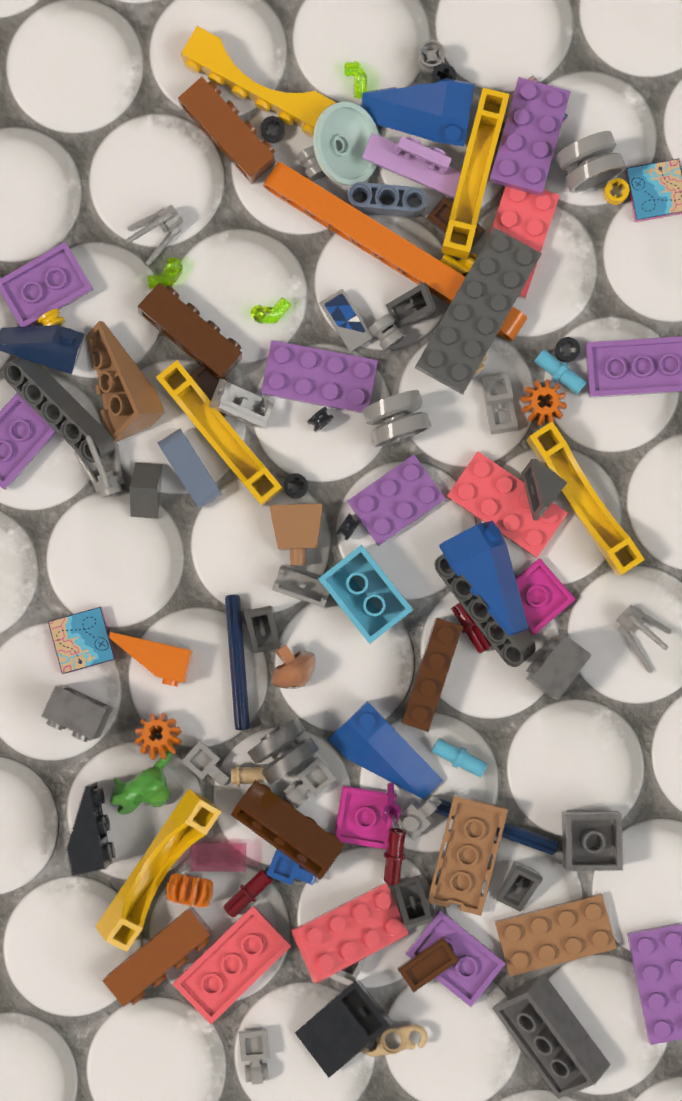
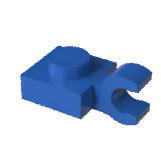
(287, 870)

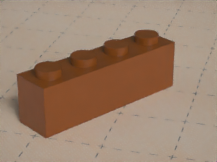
(227, 130)
(157, 956)

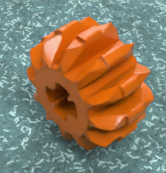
(542, 392)
(150, 743)
(189, 890)

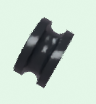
(280, 131)
(573, 355)
(320, 419)
(290, 479)
(348, 527)

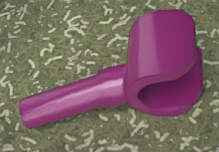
(391, 807)

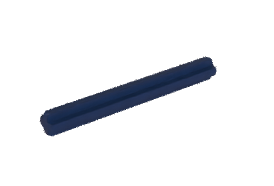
(237, 662)
(513, 833)

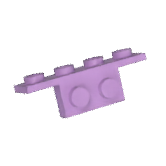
(414, 162)

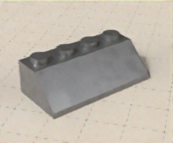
(552, 1037)

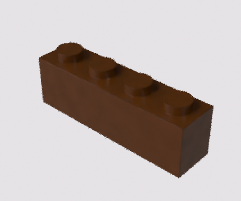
(189, 331)
(431, 674)
(288, 829)

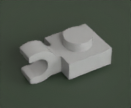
(203, 762)
(417, 817)

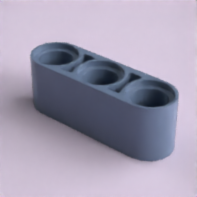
(399, 193)
(189, 468)

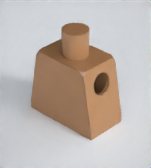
(297, 529)

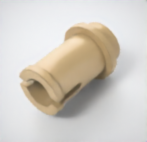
(246, 775)

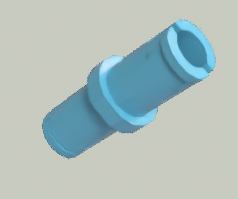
(560, 371)
(459, 757)

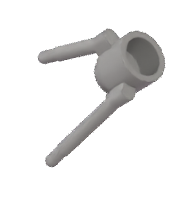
(167, 220)
(107, 483)
(632, 620)

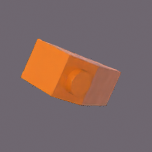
(160, 659)

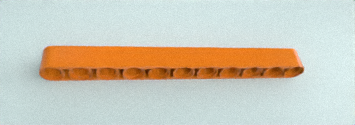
(375, 239)

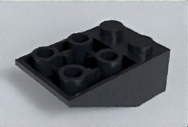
(88, 842)
(344, 1028)

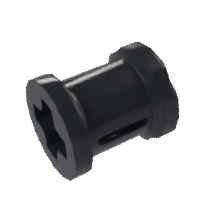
(443, 70)

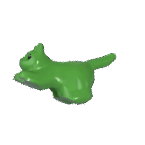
(147, 787)

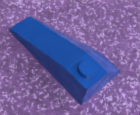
(424, 110)
(486, 564)
(380, 749)

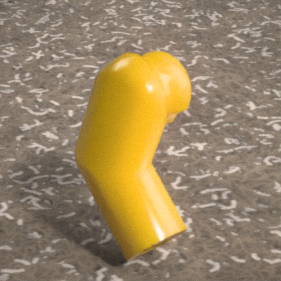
(461, 266)

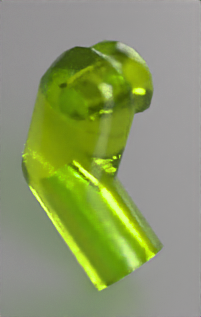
(360, 77)
(169, 275)
(270, 315)

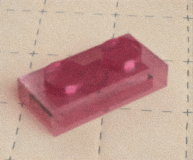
(218, 857)

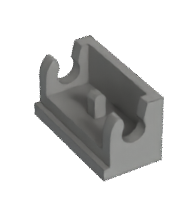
(241, 404)
(301, 586)

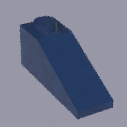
(45, 345)

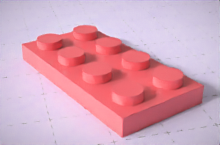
(526, 219)
(499, 496)
(349, 932)
(231, 964)

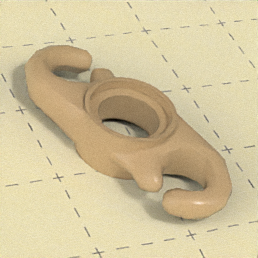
(404, 1033)

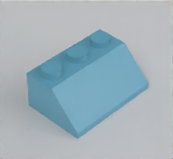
(365, 594)

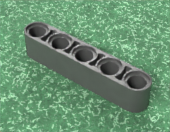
(57, 408)
(512, 649)

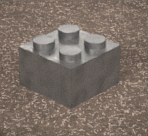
(557, 666)
(76, 712)
(592, 841)

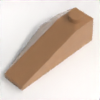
(126, 393)

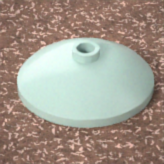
(341, 141)

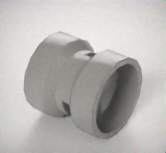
(433, 52)
(308, 160)
(387, 332)

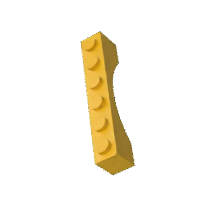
(207, 54)
(474, 173)
(219, 433)
(597, 520)
(129, 908)

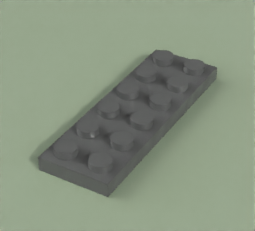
(478, 311)

